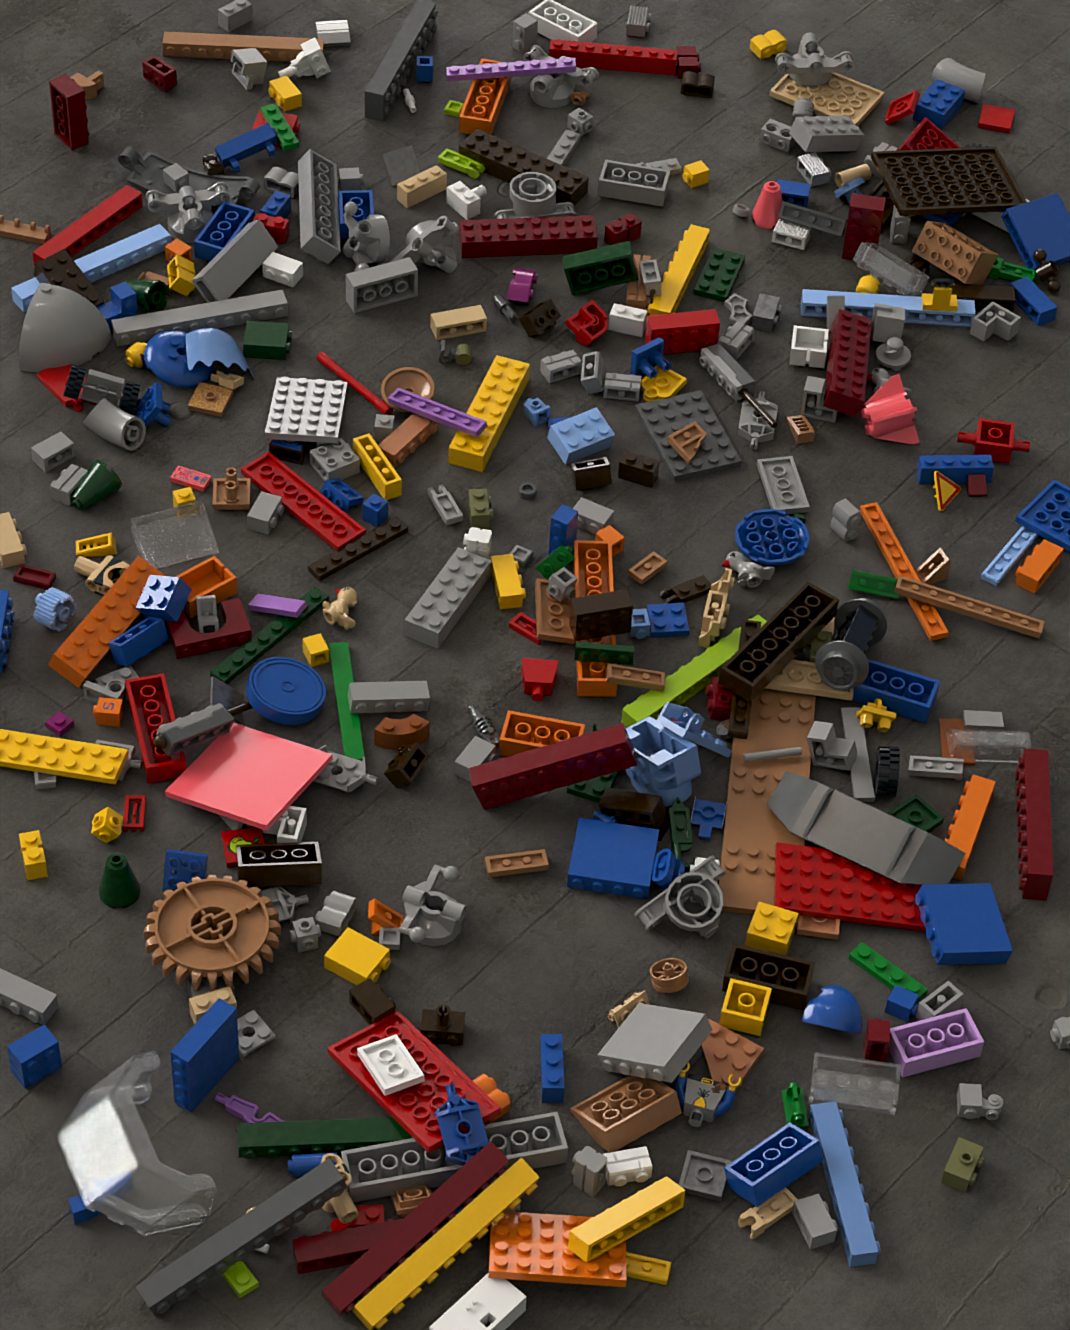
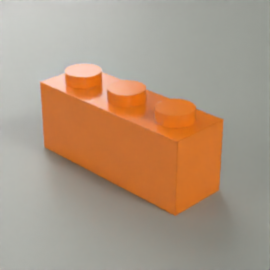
(1038, 566)

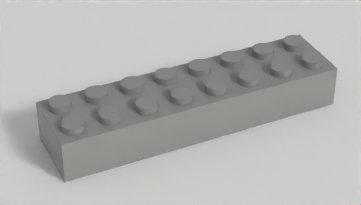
(318, 206)

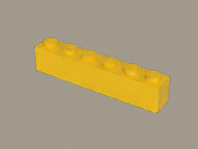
(626, 1219)

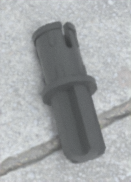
(504, 307)

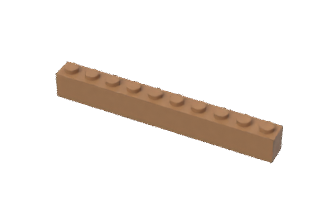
(222, 45)

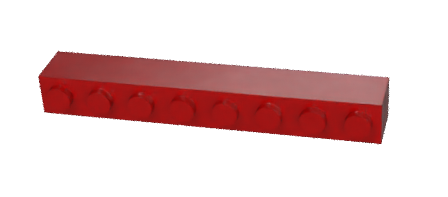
(616, 56)
(93, 224)

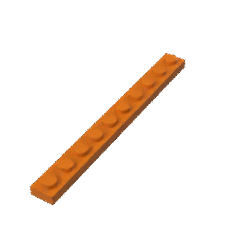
(901, 566)

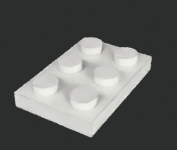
(390, 1064)

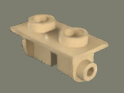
(621, 1012)

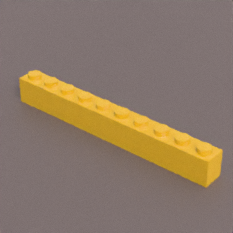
(445, 1245)

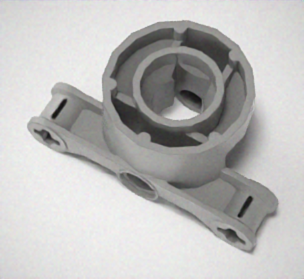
(811, 65)
(556, 88)
(534, 196)
(188, 209)
(432, 244)
(704, 889)

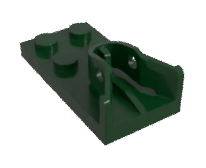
(595, 787)

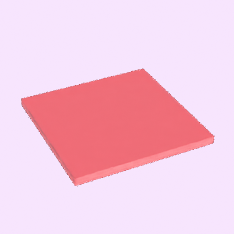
(249, 776)

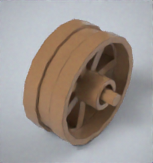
(669, 975)

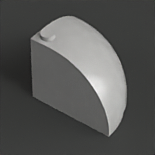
(60, 330)

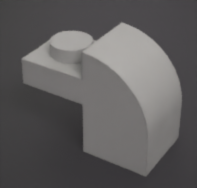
(207, 614)

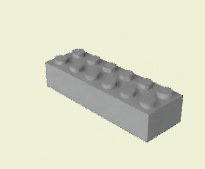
(447, 598)

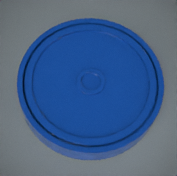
(285, 690)

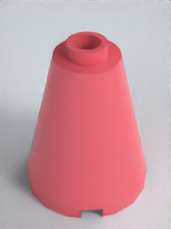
(768, 206)

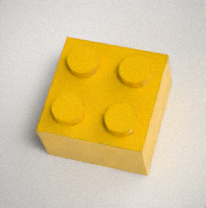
(771, 929)
(745, 1007)

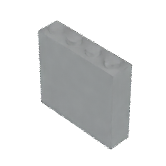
(655, 1042)

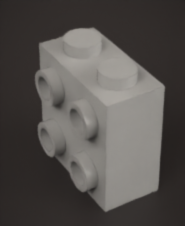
(335, 460)

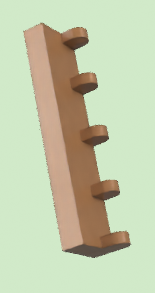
(24, 231)

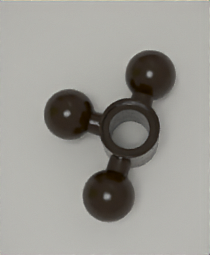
(1047, 271)

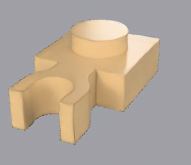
(227, 380)

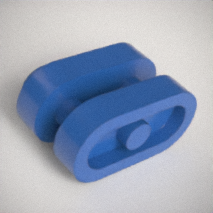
(666, 868)

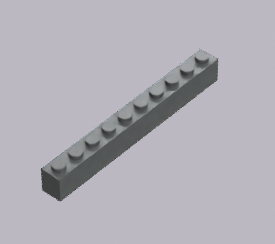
(242, 1237)

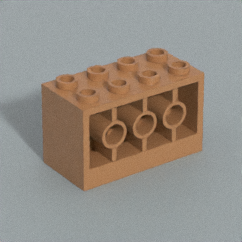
(954, 253)

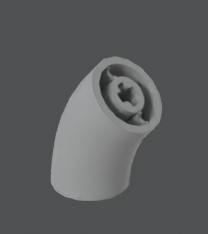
(960, 76)
(116, 425)

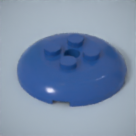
(168, 360)
(771, 537)

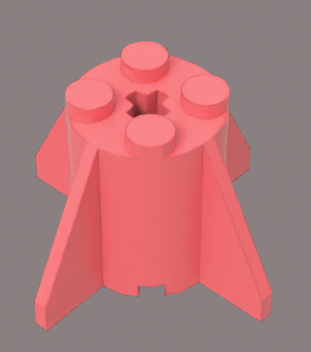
(890, 414)

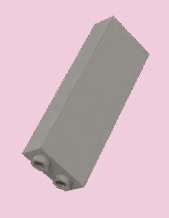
(235, 262)

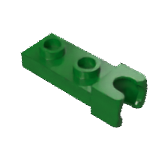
(1010, 271)

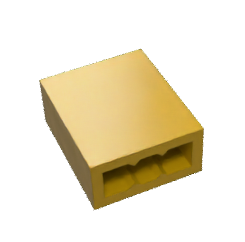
(357, 957)

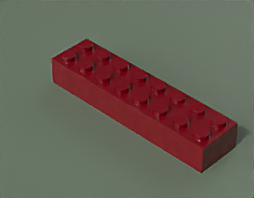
(527, 236)
(847, 363)
(553, 766)
(1034, 824)

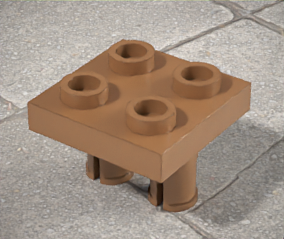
(231, 492)

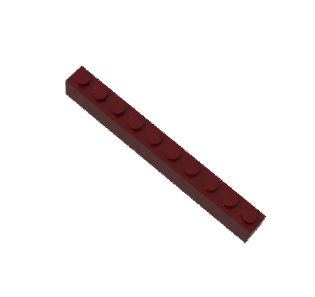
(414, 1229)

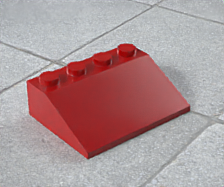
(927, 136)

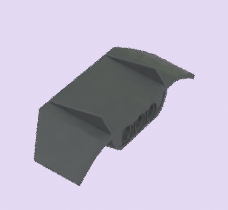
(863, 833)

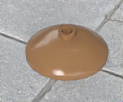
(409, 379)

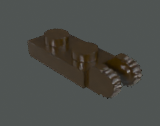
(686, 591)

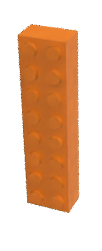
(105, 622)

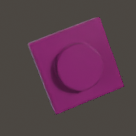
(59, 723)

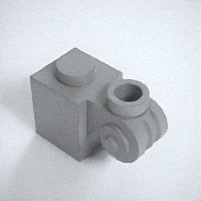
(972, 1104)

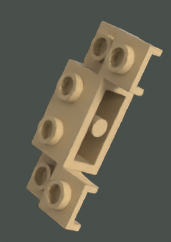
(716, 609)

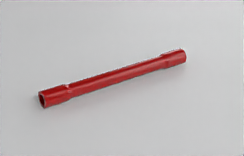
(329, 363)

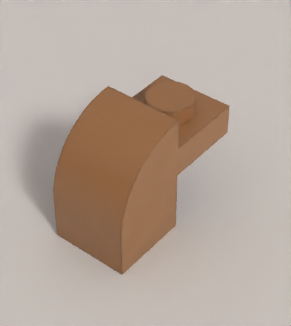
(90, 84)

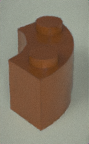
(398, 732)

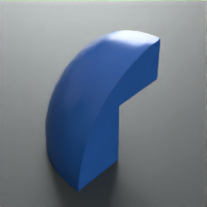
(834, 1009)

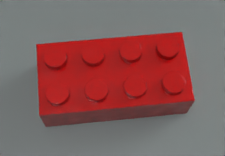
(684, 330)

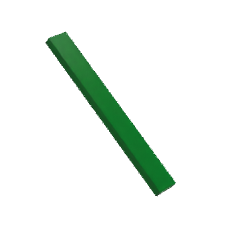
(348, 721)

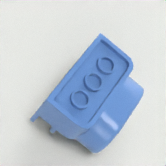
(663, 761)

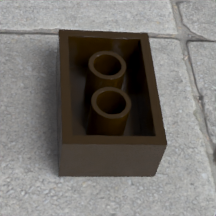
(601, 615)

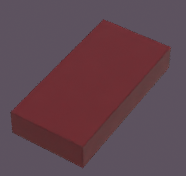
(34, 577)

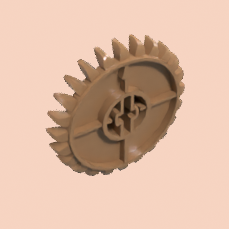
(212, 930)

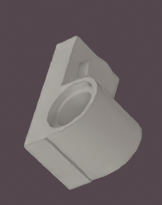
(113, 689)

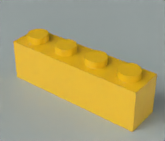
(377, 467)

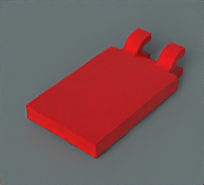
(55, 380)

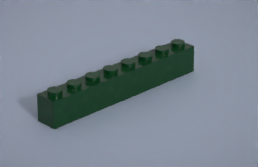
(315, 1136)

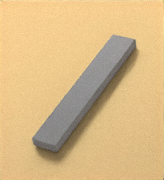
(860, 772)

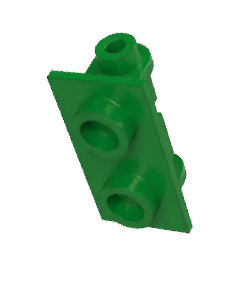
(555, 561)
(794, 1105)

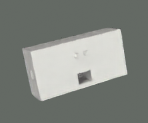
(486, 1306)

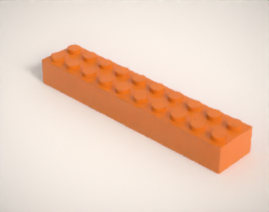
(595, 576)

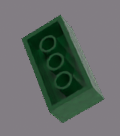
(600, 268)

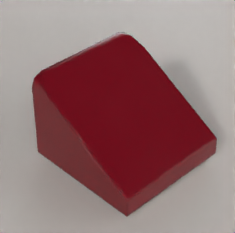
(976, 485)

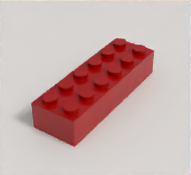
(149, 709)

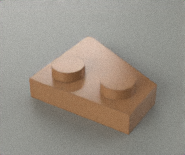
(687, 441)

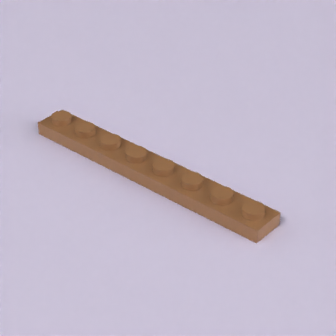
(969, 607)

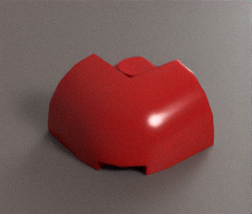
(588, 323)

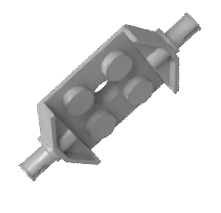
(756, 428)
(352, 773)
(284, 902)

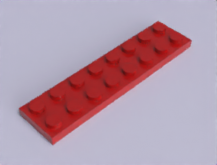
(303, 501)

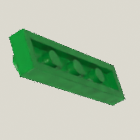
(285, 134)
(885, 970)

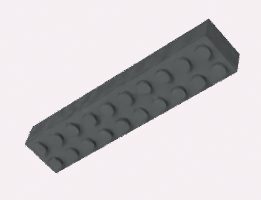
(400, 60)

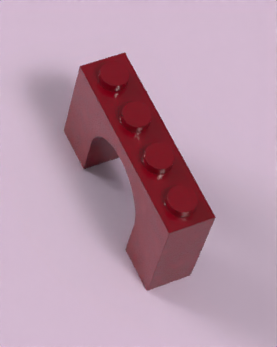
(234, 633)

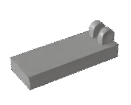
(936, 767)

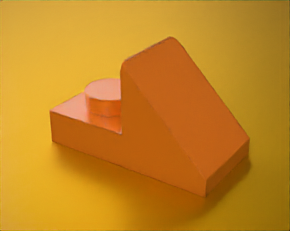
(383, 916)

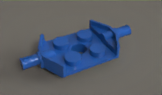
(458, 1111)

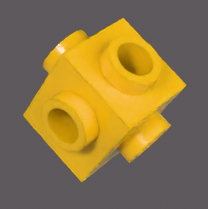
(107, 825)

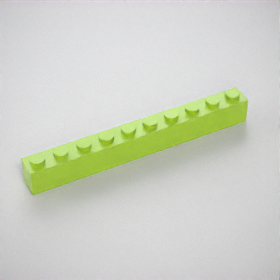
(686, 681)

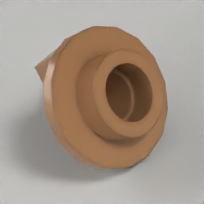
(579, 98)

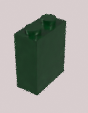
(266, 340)

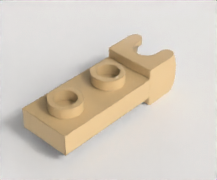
(767, 1213)

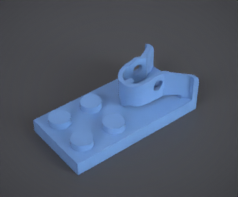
(690, 727)

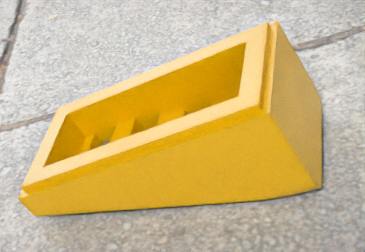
(107, 547)

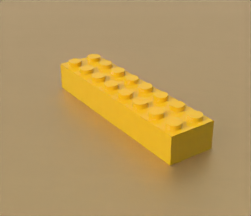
(493, 404)

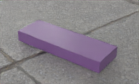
(277, 605)

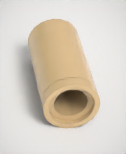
(844, 177)

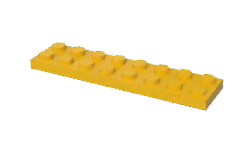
(61, 756)

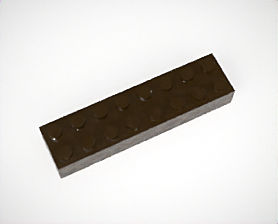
(508, 160)
(778, 641)

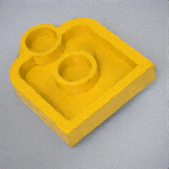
(663, 385)

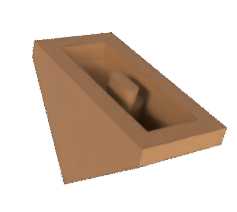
(934, 568)

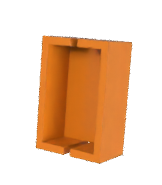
(208, 579)

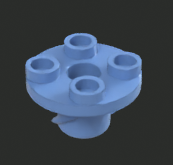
(853, 188)

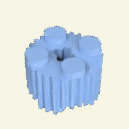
(54, 609)

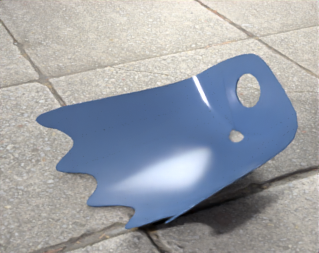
(213, 345)

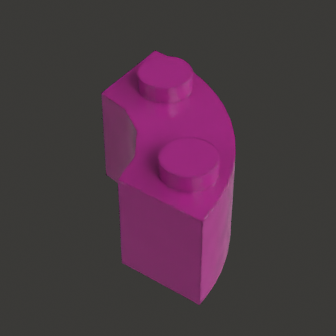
(521, 286)

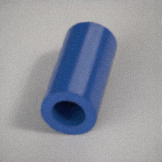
(303, 1163)

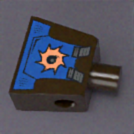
(288, 450)

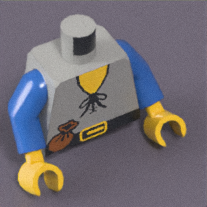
(704, 1097)

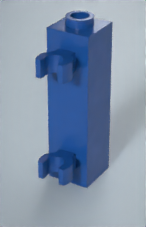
(247, 145)

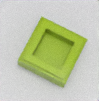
(453, 108)

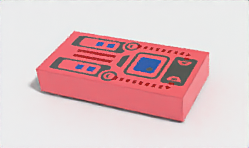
(190, 478)

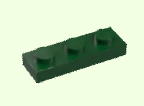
(604, 653)

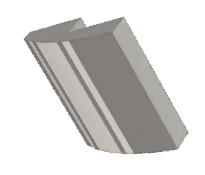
(333, 32)

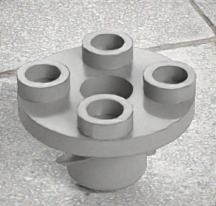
(893, 354)

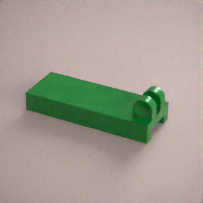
(873, 583)

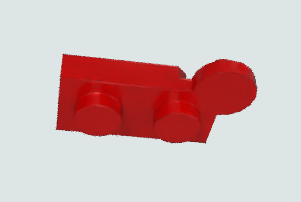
(366, 1215)

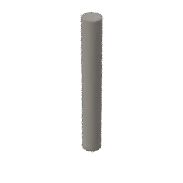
(772, 754)

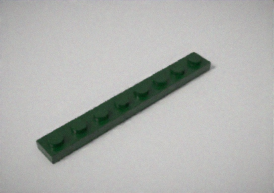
(267, 638)

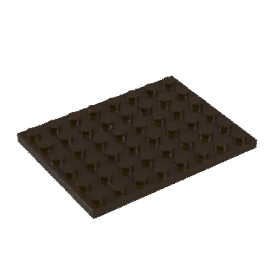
(947, 180)

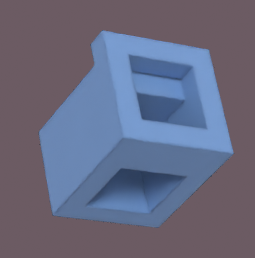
(533, 408)
(641, 627)

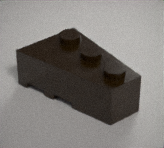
(635, 809)

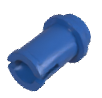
(603, 817)

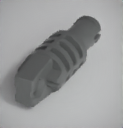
(483, 725)

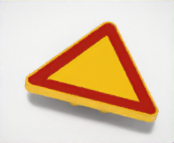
(945, 490)

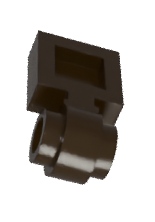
(212, 165)

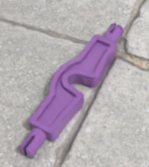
(244, 1109)

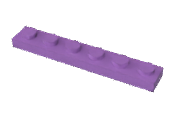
(437, 412)

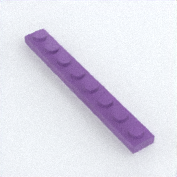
(511, 69)

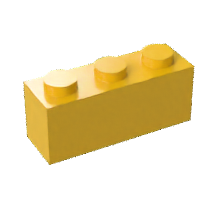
(507, 581)

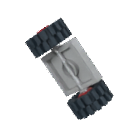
(100, 386)

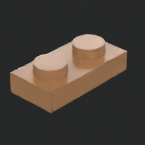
(647, 568)

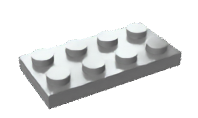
(783, 484)

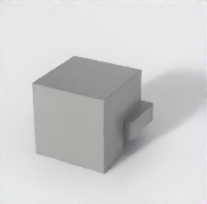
(248, 67)
(887, 322)

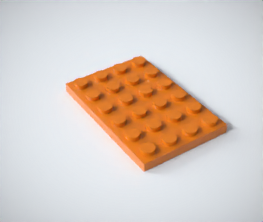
(537, 1250)

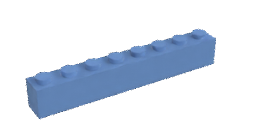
(843, 1185)

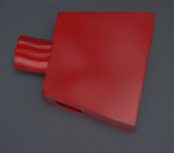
(538, 677)

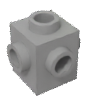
(580, 121)
(562, 584)
(305, 934)

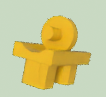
(877, 713)

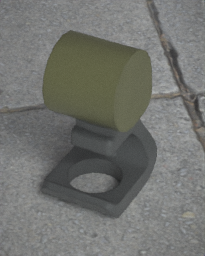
(462, 354)

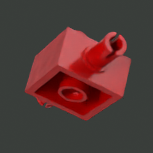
(994, 439)

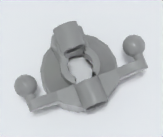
(368, 238)
(431, 915)

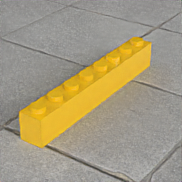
(680, 271)

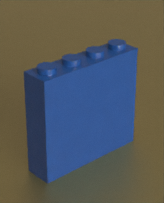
(1040, 225)
(613, 858)
(963, 924)
(205, 1055)

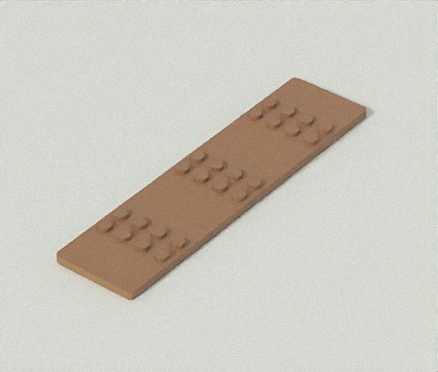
(750, 826)

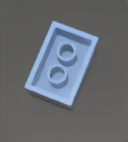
(581, 436)

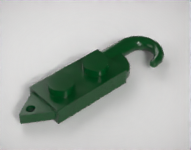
(680, 830)

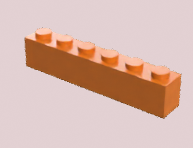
(970, 818)

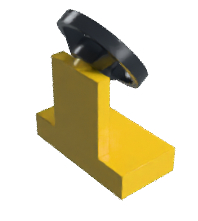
(941, 298)

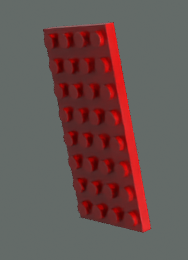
(835, 888)
(414, 1105)

